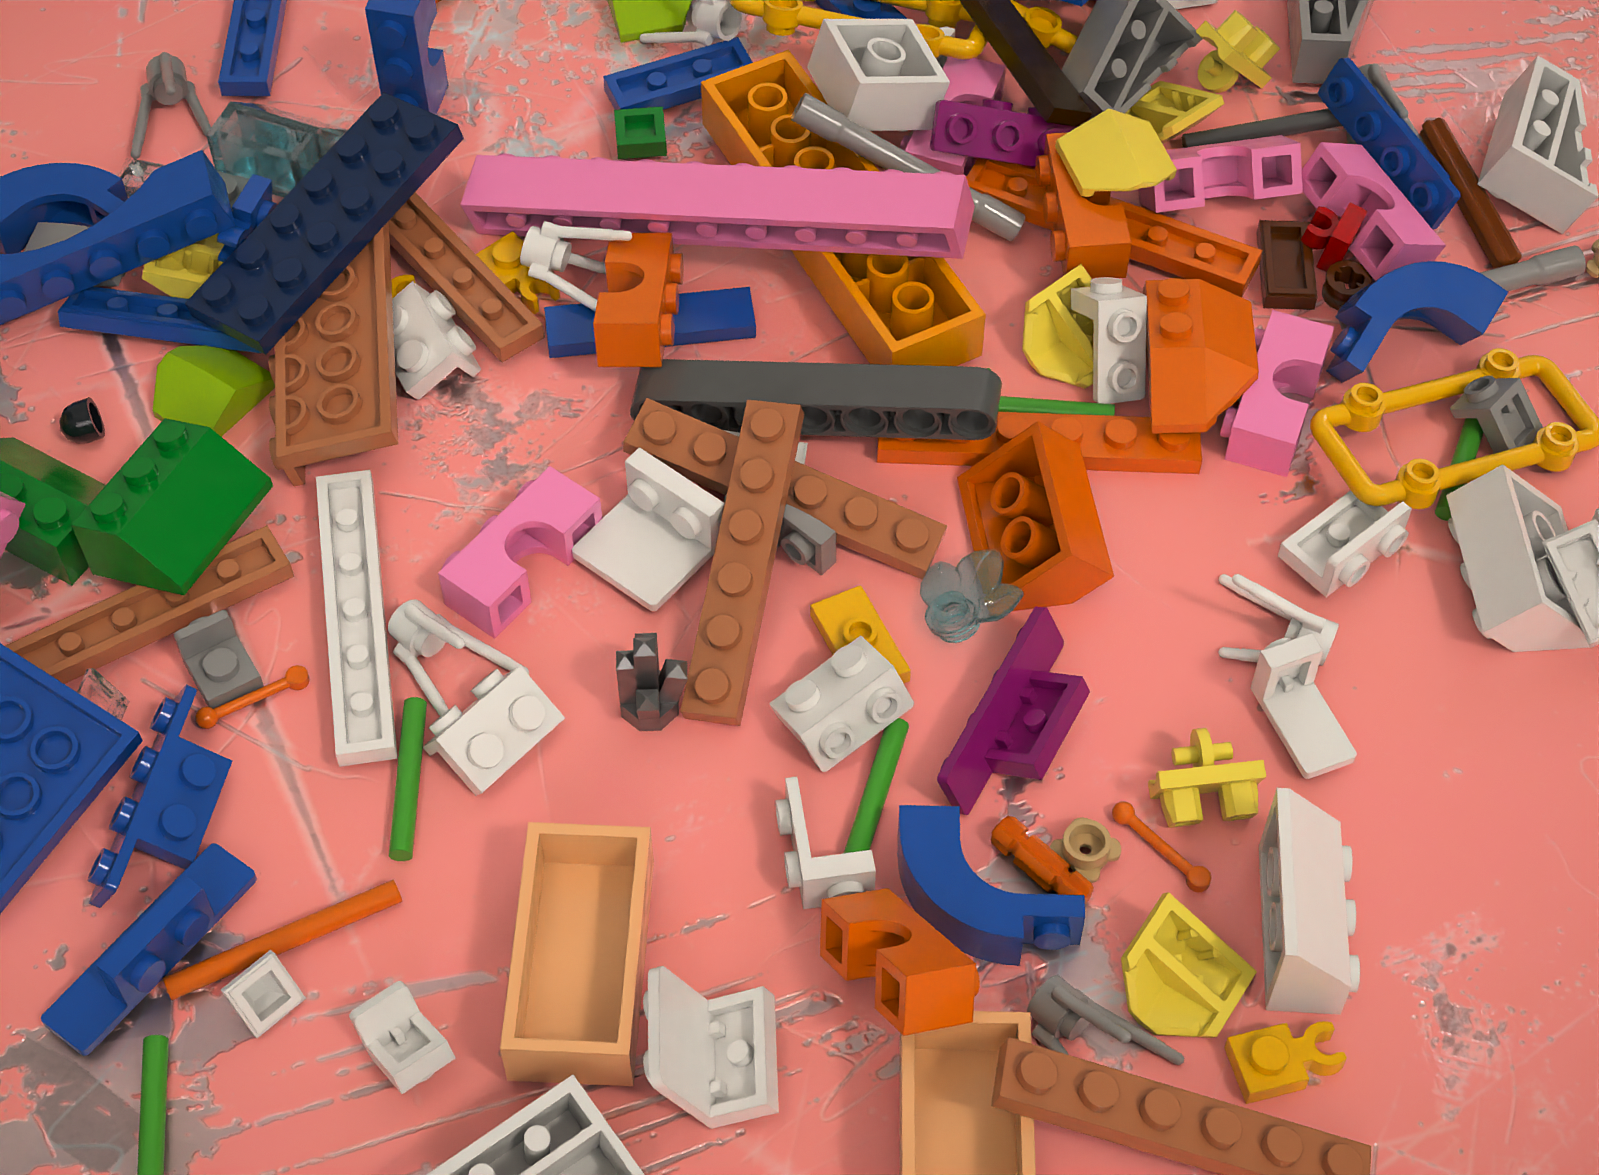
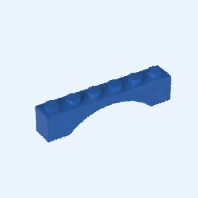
(167, 213)

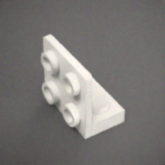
(653, 534)

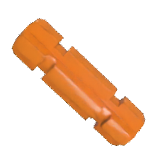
(1038, 859)

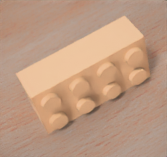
(578, 954)
(948, 1101)

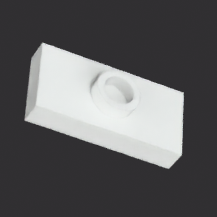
(1576, 564)

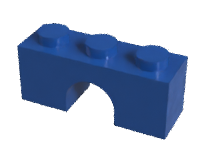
(401, 51)

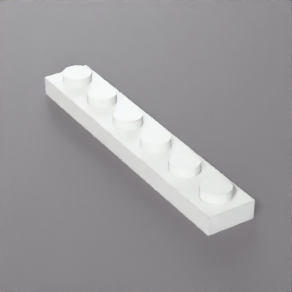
(355, 619)

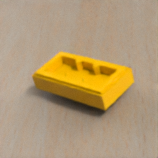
(850, 615)

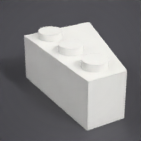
(1538, 148)

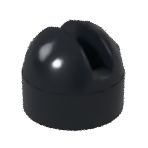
(82, 422)

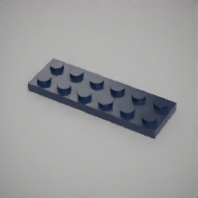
(324, 222)

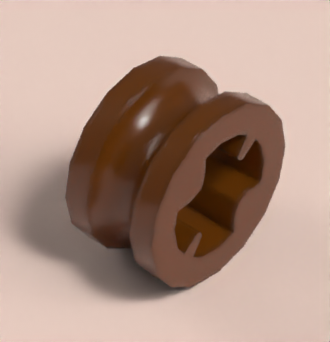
(1343, 272)

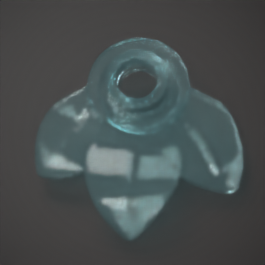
(967, 595)

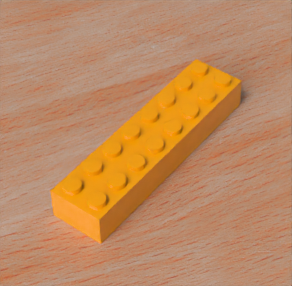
(889, 304)

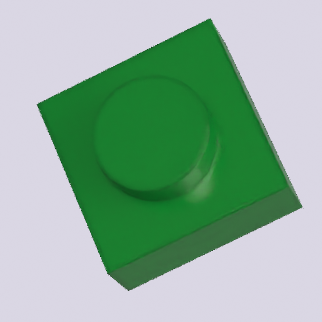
(640, 132)

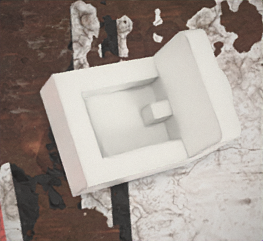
(400, 1037)

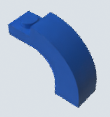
(54, 194)
(1434, 292)
(966, 908)

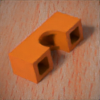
(1082, 230)
(642, 297)
(918, 972)

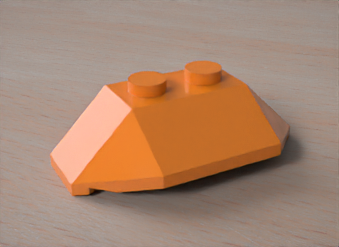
(1196, 353)

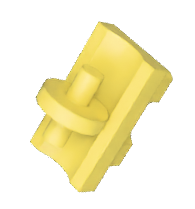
(1240, 50)
(1181, 787)

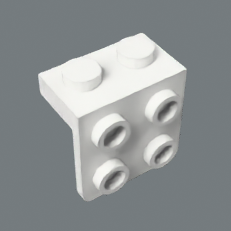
(711, 1053)

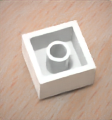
(878, 73)

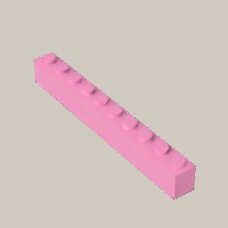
(726, 204)

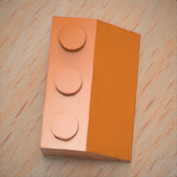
(1040, 515)

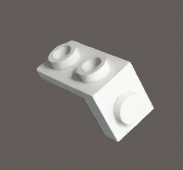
(1117, 338)
(1296, 707)
(822, 875)

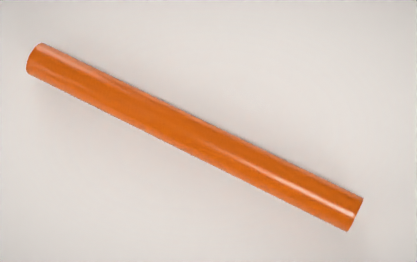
(282, 939)

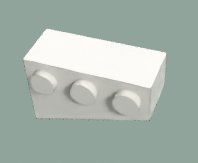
(548, 1137)

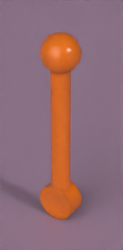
(295, 678)
(1197, 878)

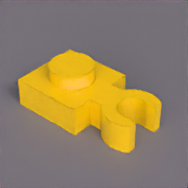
(504, 261)
(1275, 1064)

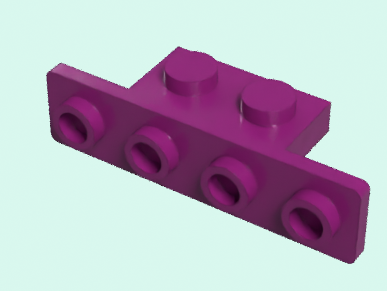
(991, 131)
(1018, 717)

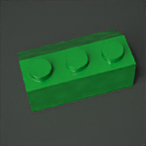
(53, 501)
(170, 508)

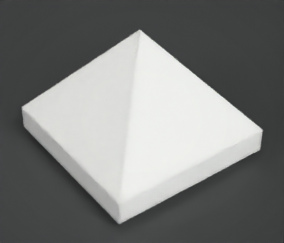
(263, 994)

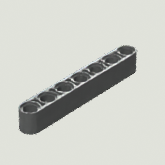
(833, 396)

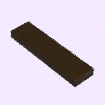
(1028, 61)

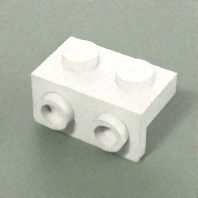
(428, 340)
(1344, 542)
(843, 703)
(494, 729)

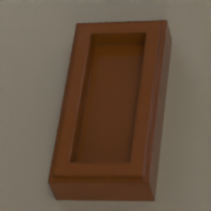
(1286, 266)

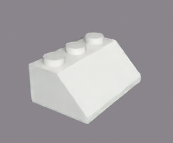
(1513, 583)
(1306, 909)

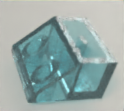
(269, 143)

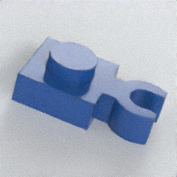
(248, 212)

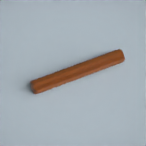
(1474, 200)

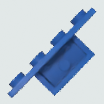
(1389, 141)
(170, 802)
(148, 949)

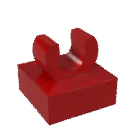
(1334, 235)

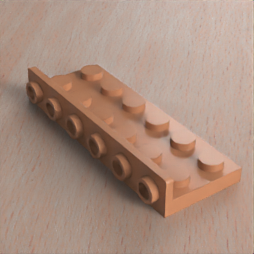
(338, 369)

